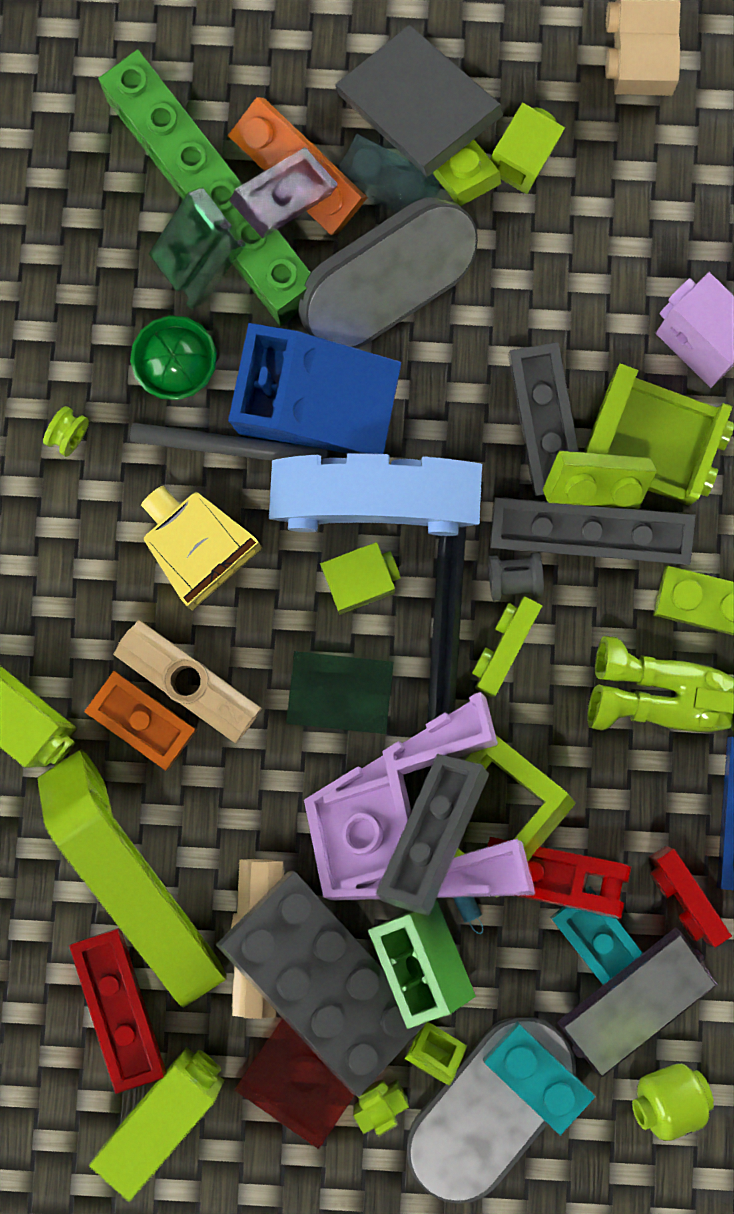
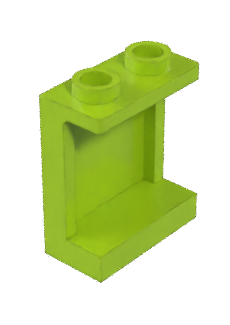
(662, 426)

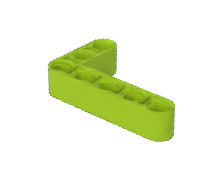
(105, 858)

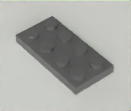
(320, 982)

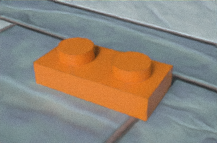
(140, 720)

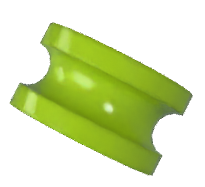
(65, 431)

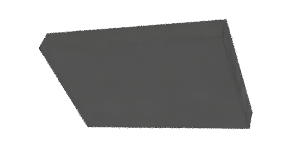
(419, 100)

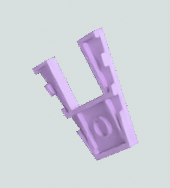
(366, 810)

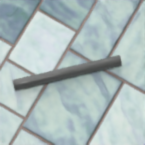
(219, 443)

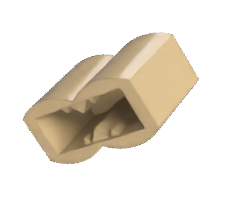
(645, 46)

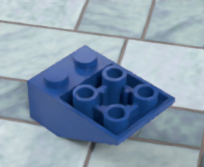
(313, 392)

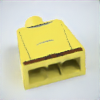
(195, 544)

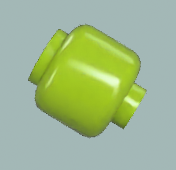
(673, 1102)

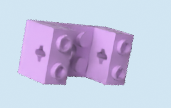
(701, 327)

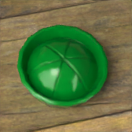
(173, 357)

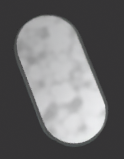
(389, 272)
(478, 1124)

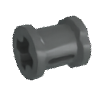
(516, 576)

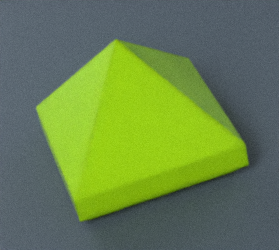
(436, 1053)

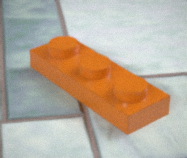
(271, 138)

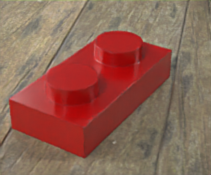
(699, 915)

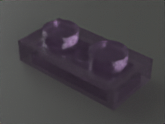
(283, 192)

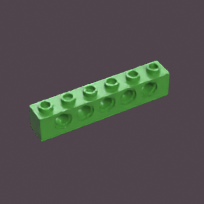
(193, 163)

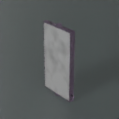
(638, 1002)

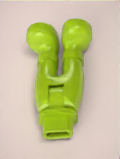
(701, 692)

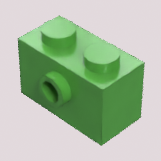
(422, 965)

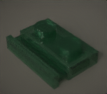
(196, 247)
(339, 692)

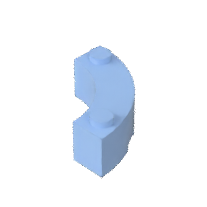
(369, 490)

